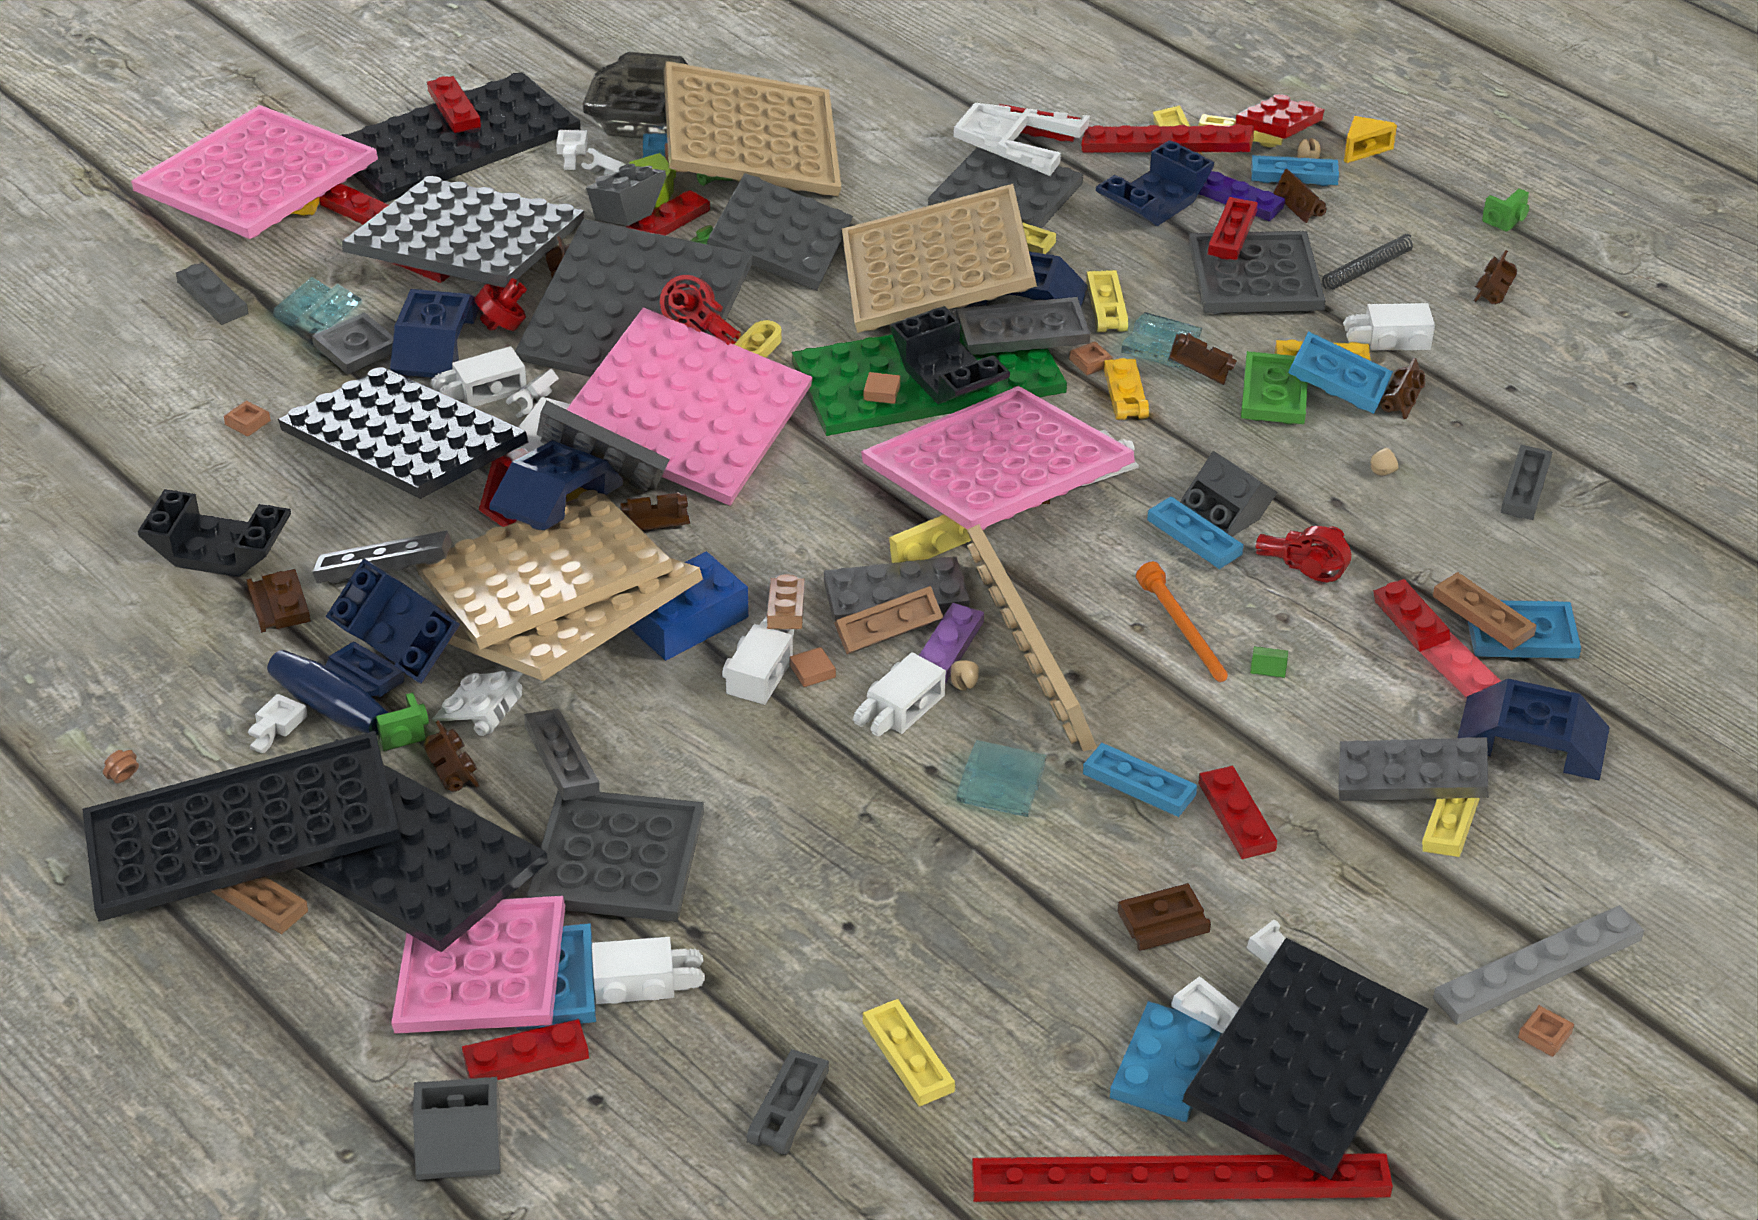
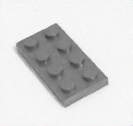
(1023, 326)
(867, 586)
(1413, 769)

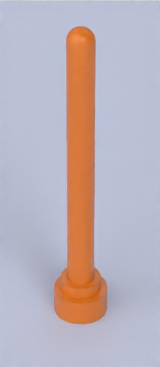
(1153, 579)

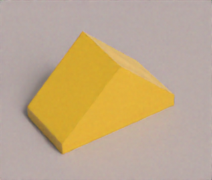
(1368, 138)

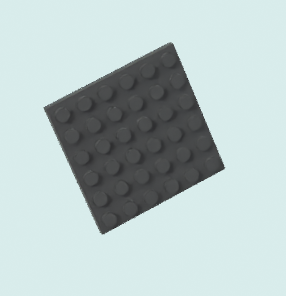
(464, 231)
(606, 284)

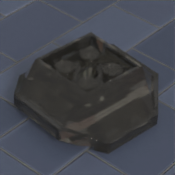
(630, 95)

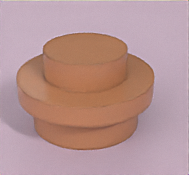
(120, 766)

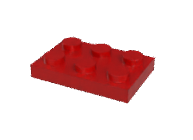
(1280, 116)

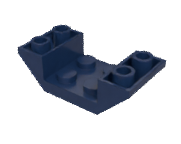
(1166, 189)
(1053, 279)
(429, 332)
(540, 480)
(393, 620)
(1539, 718)

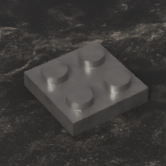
(354, 343)

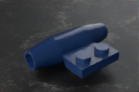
(340, 687)

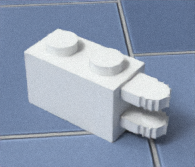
(1392, 327)
(483, 377)
(758, 663)
(902, 695)
(643, 970)

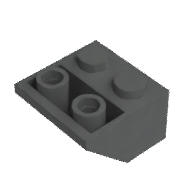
(626, 194)
(1227, 495)
(457, 1128)

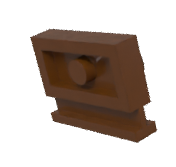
(278, 600)
(1164, 916)

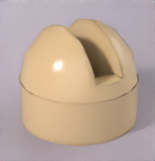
(1309, 149)
(1384, 462)
(964, 674)

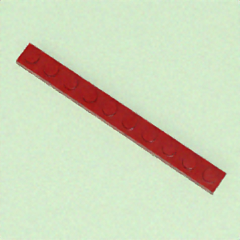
(1174, 1178)

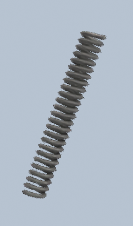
(1366, 257)

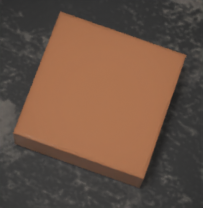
(1089, 357)
(881, 387)
(247, 418)
(812, 667)
(1546, 1031)

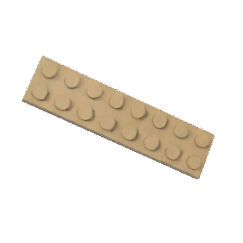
(1029, 638)

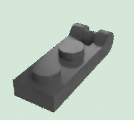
(788, 1101)

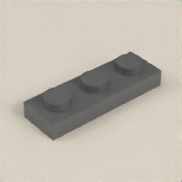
(212, 293)
(1526, 482)

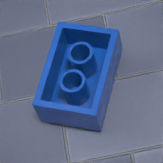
(696, 613)

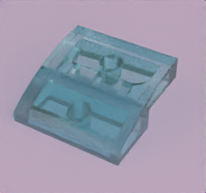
(316, 306)
(1154, 338)
(1001, 778)

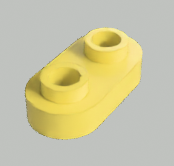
(761, 338)

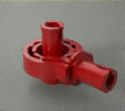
(501, 305)
(694, 305)
(1319, 562)

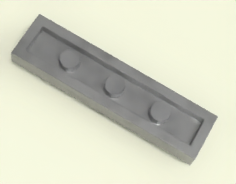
(387, 555)
(561, 754)

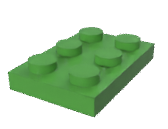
(1271, 391)

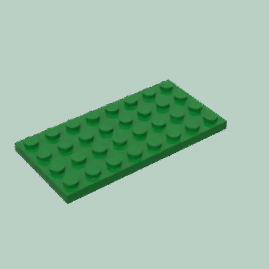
(843, 369)

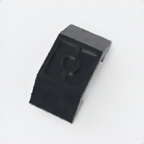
(938, 360)
(210, 542)

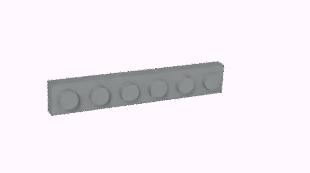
(1538, 964)

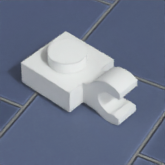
(571, 144)
(602, 162)
(535, 389)
(277, 716)

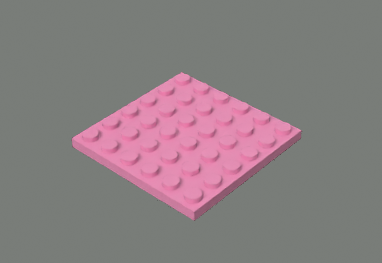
(254, 171)
(692, 402)
(997, 458)

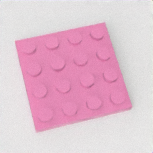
(487, 978)

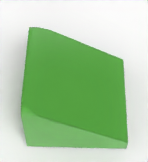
(1269, 661)

